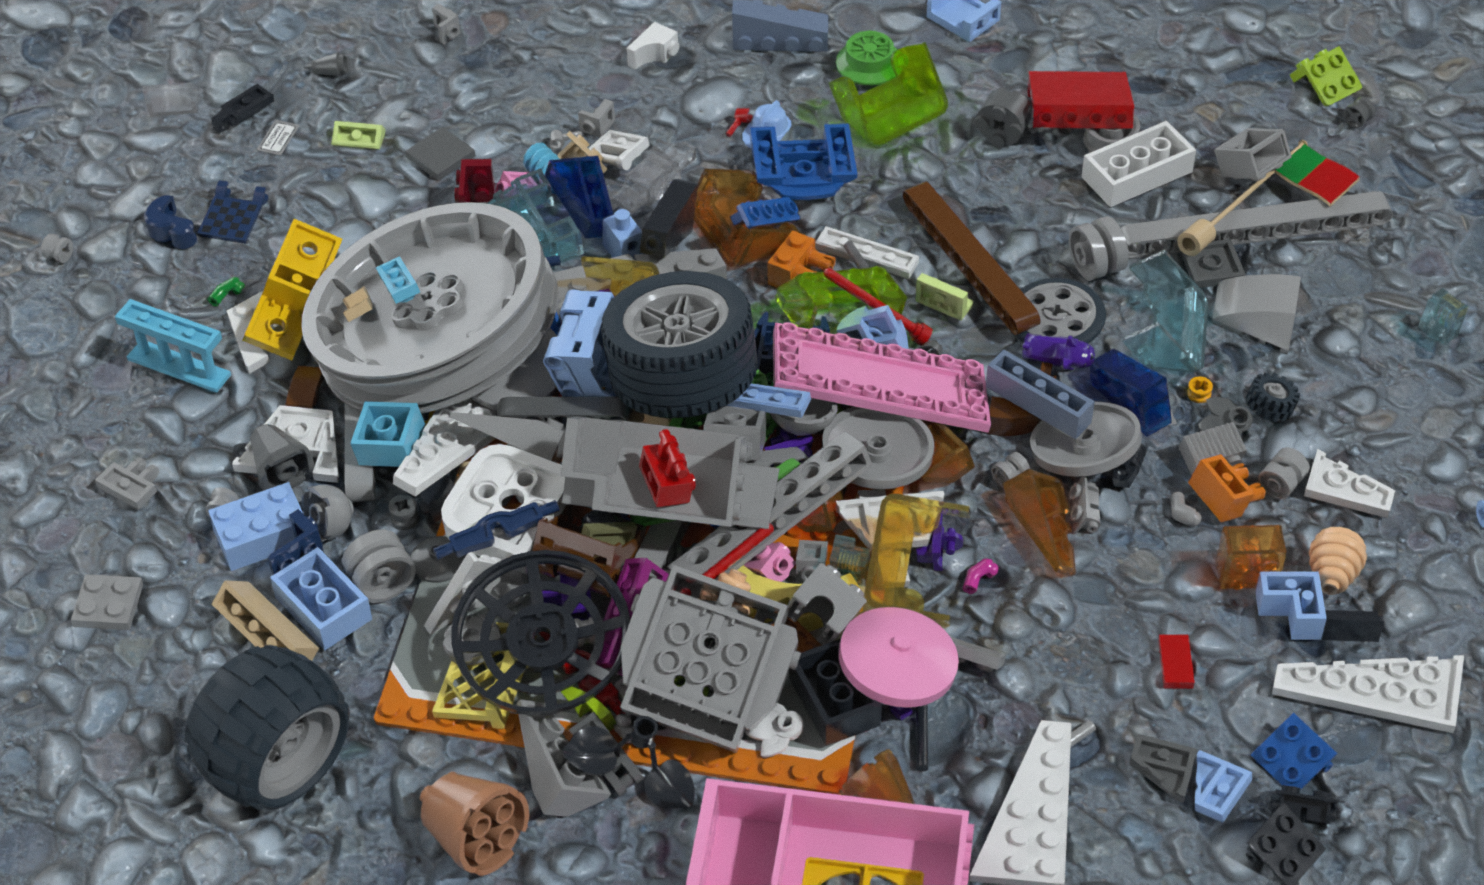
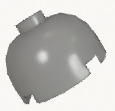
(329, 510)

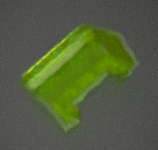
(895, 105)
(812, 291)

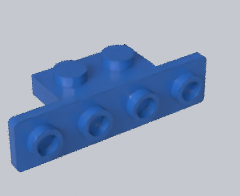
(765, 213)

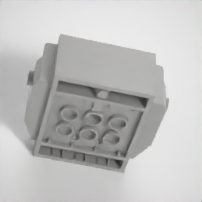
(743, 666)

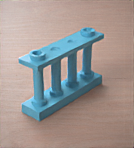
(178, 331)

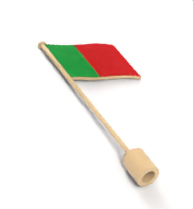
(1303, 170)

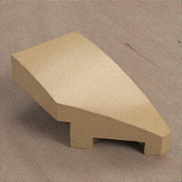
(357, 304)

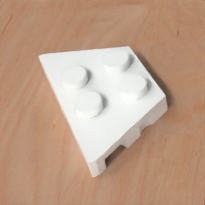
(863, 516)
(465, 575)

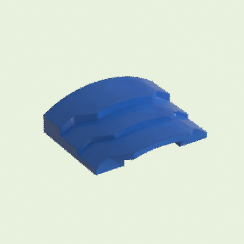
(804, 166)

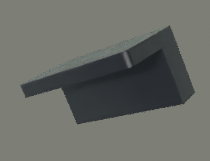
(1352, 626)

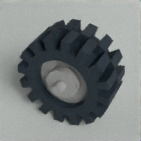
(1272, 397)

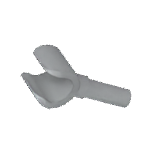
(557, 138)

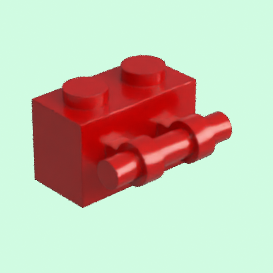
(666, 471)

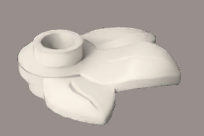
(773, 732)

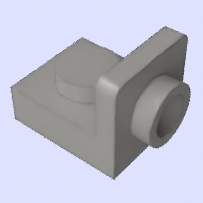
(598, 121)
(808, 558)

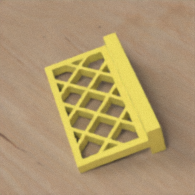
(463, 711)

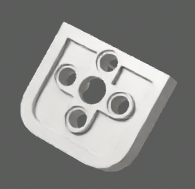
(496, 474)

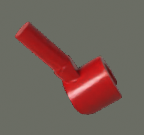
(741, 116)

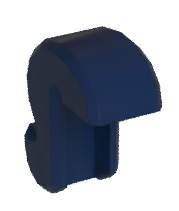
(165, 226)

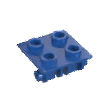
(1294, 753)

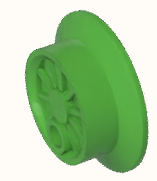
(867, 58)

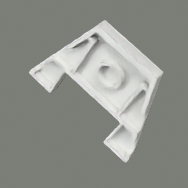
(239, 319)
(310, 427)

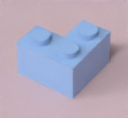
(1293, 596)

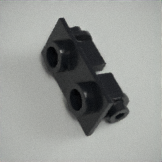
(1317, 804)

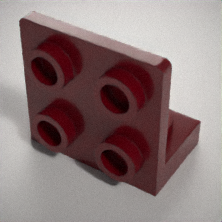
(475, 181)

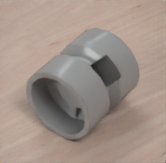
(1284, 473)

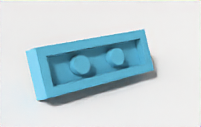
(398, 280)

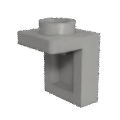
(446, 22)

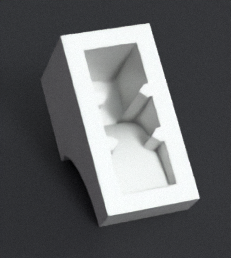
(653, 45)

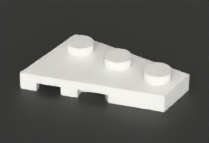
(1340, 486)

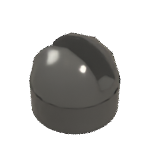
(933, 344)

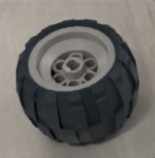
(267, 727)

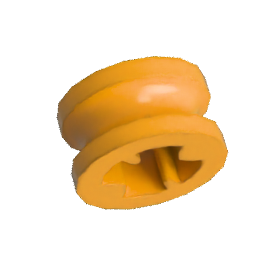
(1199, 395)

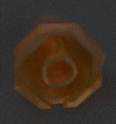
(879, 781)

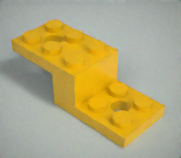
(289, 288)

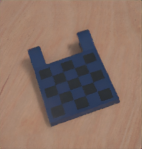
(230, 217)

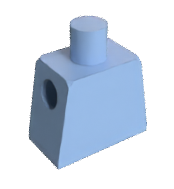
(621, 234)

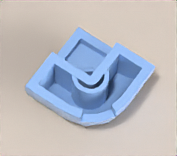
(874, 324)

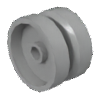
(1098, 248)
(378, 565)

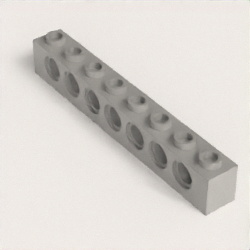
(794, 499)

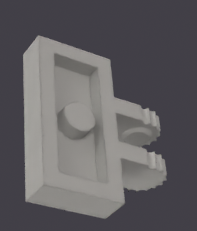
(130, 483)

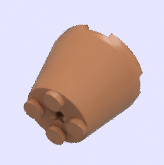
(474, 820)

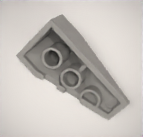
(554, 781)

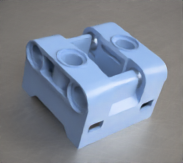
(579, 349)

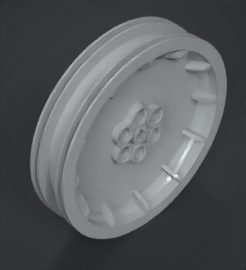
(474, 322)

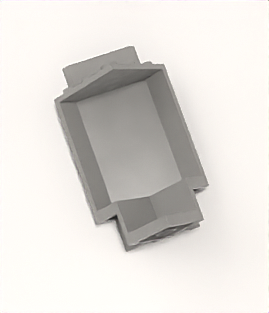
(605, 473)

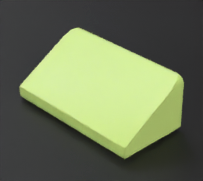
(358, 135)

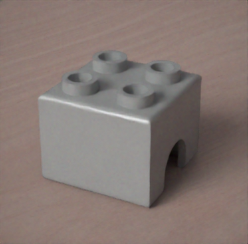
(829, 599)

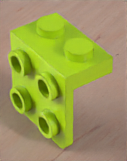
(1329, 75)

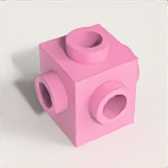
(772, 562)

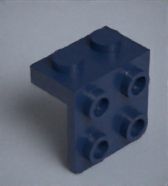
(305, 540)

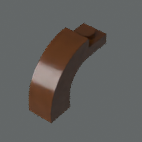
(1010, 419)

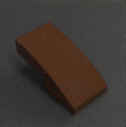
(304, 387)

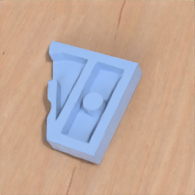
(1218, 786)

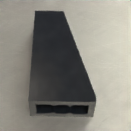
(670, 220)

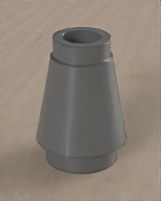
(332, 64)

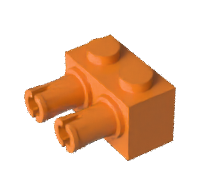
(796, 257)
(1224, 487)

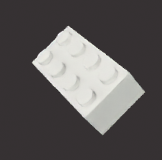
(1138, 163)

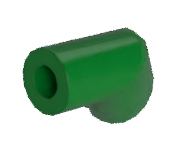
(223, 289)

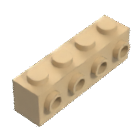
(260, 619)

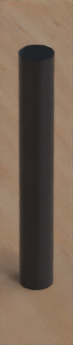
(922, 738)

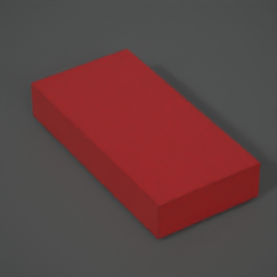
(1176, 661)

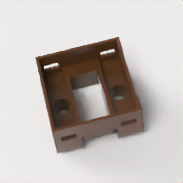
(562, 535)

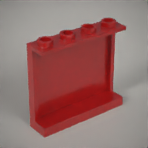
(1080, 99)

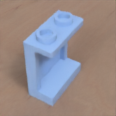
(964, 17)

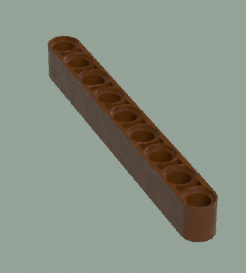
(971, 258)

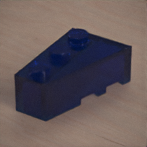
(582, 192)
(1133, 387)

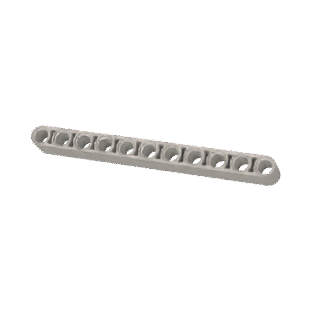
(1264, 223)

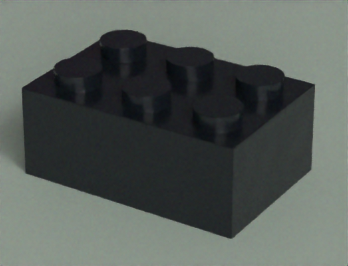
(830, 698)

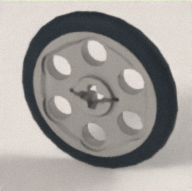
(1080, 296)

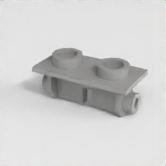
(1083, 497)

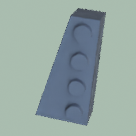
(777, 28)

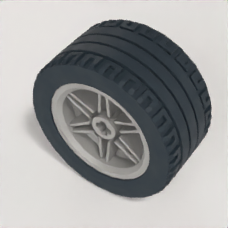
(679, 344)

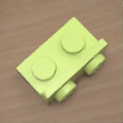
(942, 297)

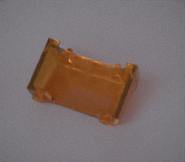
(717, 200)

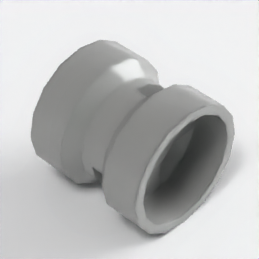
(1011, 467)

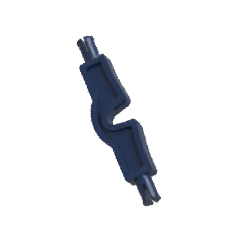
(481, 534)

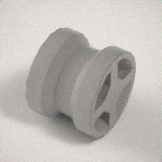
(57, 248)
(220, 497)

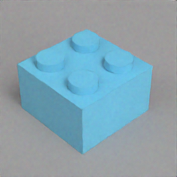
(386, 433)

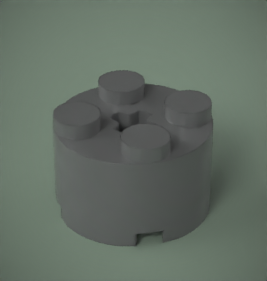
(1004, 117)

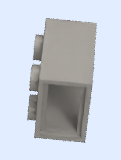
(1253, 153)

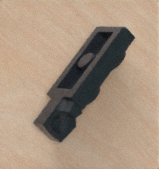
(241, 107)

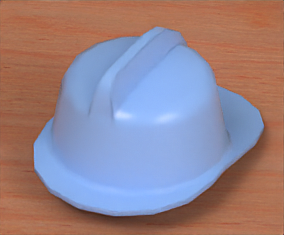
(768, 116)

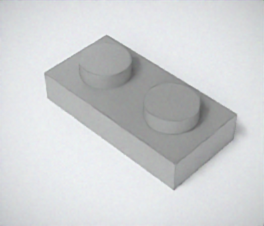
(985, 658)

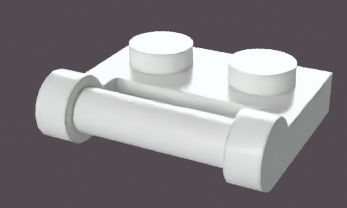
(623, 144)

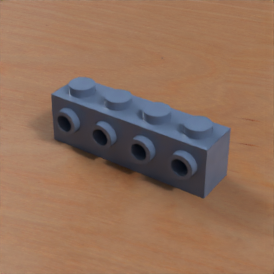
(1039, 394)

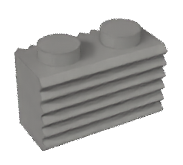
(1212, 442)

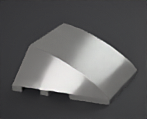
(1258, 306)

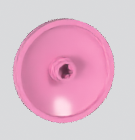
(898, 657)

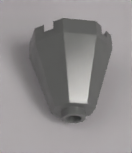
(279, 457)

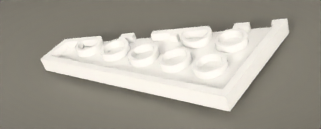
(442, 447)
(1392, 688)
(1031, 826)

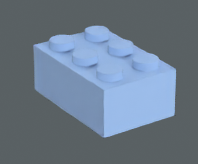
(254, 525)
(321, 598)

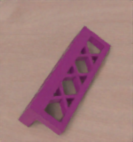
(630, 582)

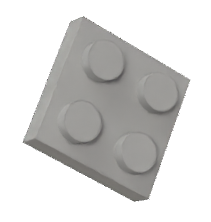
(107, 602)

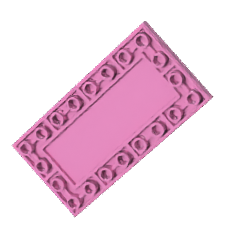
(881, 376)

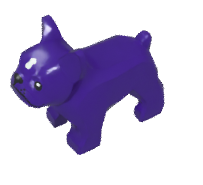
(1059, 351)

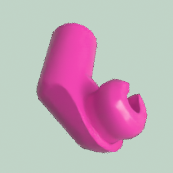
(974, 573)

